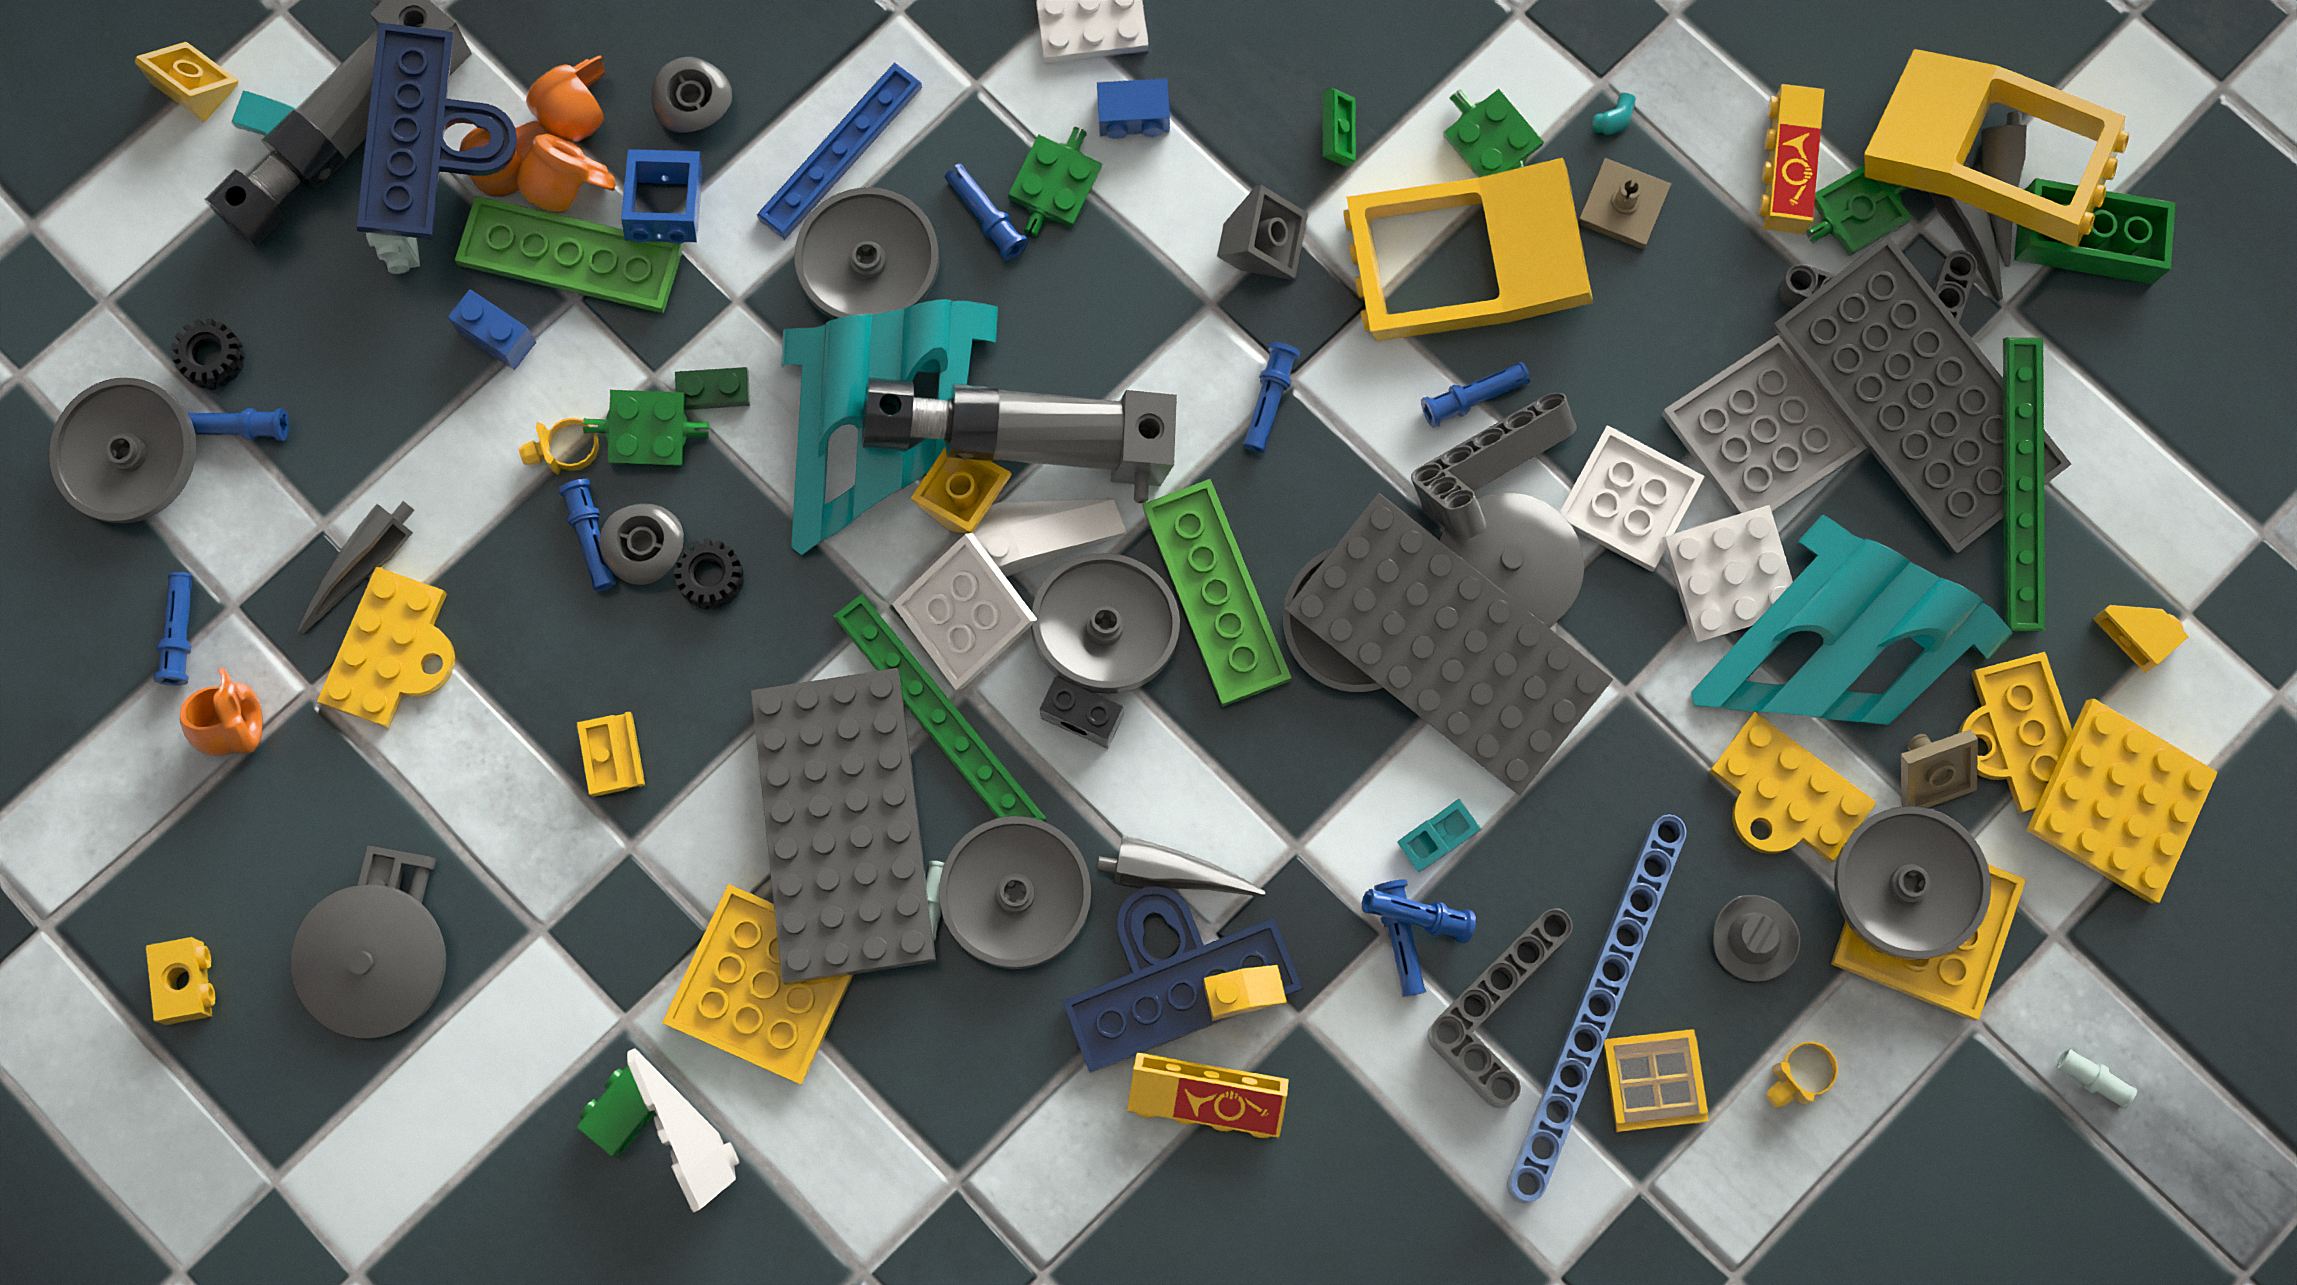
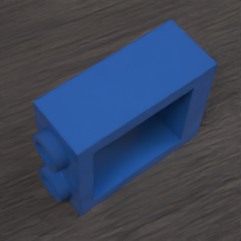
(662, 168)

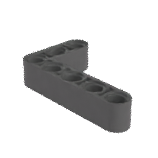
(1945, 283)
(1449, 480)
(1491, 999)

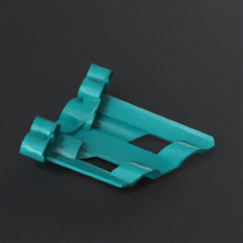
(833, 385)
(1859, 603)

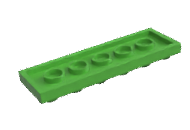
(567, 254)
(1216, 593)

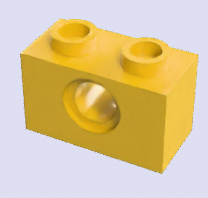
(165, 965)

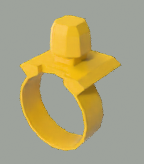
(533, 453)
(1781, 1093)

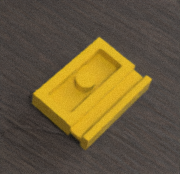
(610, 754)

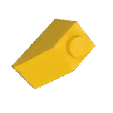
(2142, 633)
(1243, 991)

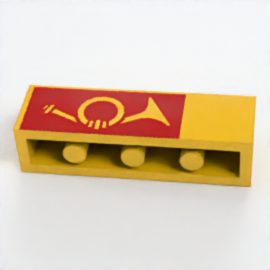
(1792, 159)
(1207, 1095)

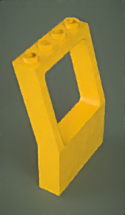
(1938, 118)
(1530, 237)

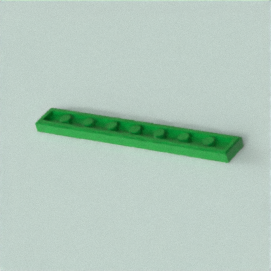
(2023, 484)
(936, 712)

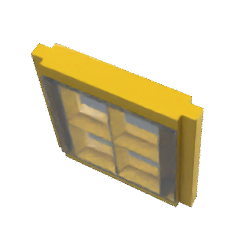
(1655, 1080)

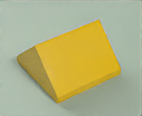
(188, 78)
(960, 491)

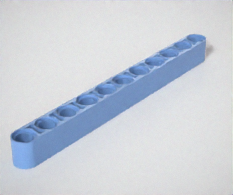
(1584, 1021)

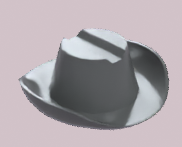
(690, 94)
(641, 543)
(1755, 938)

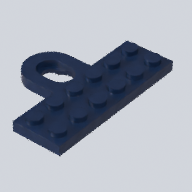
(408, 128)
(1166, 996)

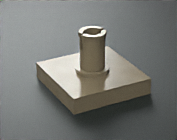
(1624, 203)
(1938, 769)

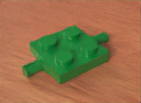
(1491, 134)
(1055, 181)
(1858, 211)
(646, 427)

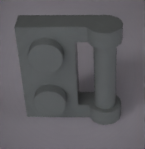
(387, 868)

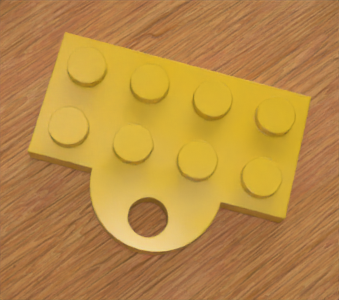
(388, 650)
(2021, 724)
(1788, 792)

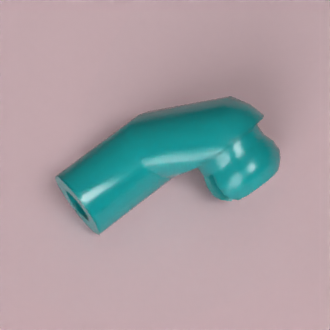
(1616, 119)

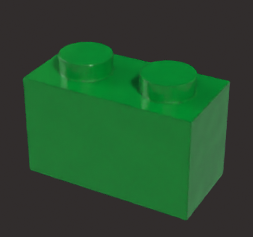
(617, 1115)

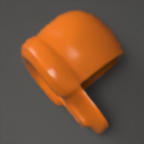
(565, 103)
(555, 172)
(505, 181)
(223, 718)

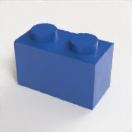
(1133, 108)
(492, 329)

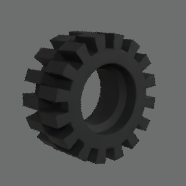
(194, 339)
(703, 553)

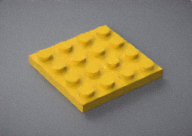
(2122, 801)
(1950, 981)
(738, 996)

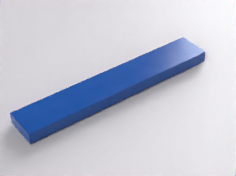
(839, 151)

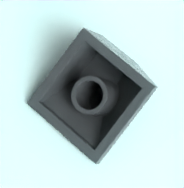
(1264, 235)

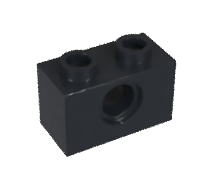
(1081, 712)

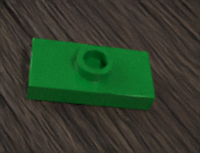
(1339, 127)

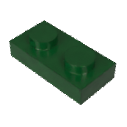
(714, 388)

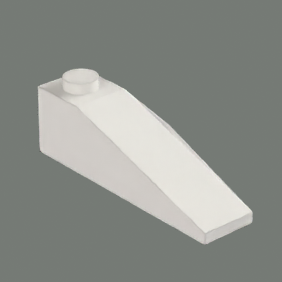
(1041, 531)
(699, 1155)

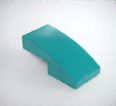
(258, 113)
(1439, 835)

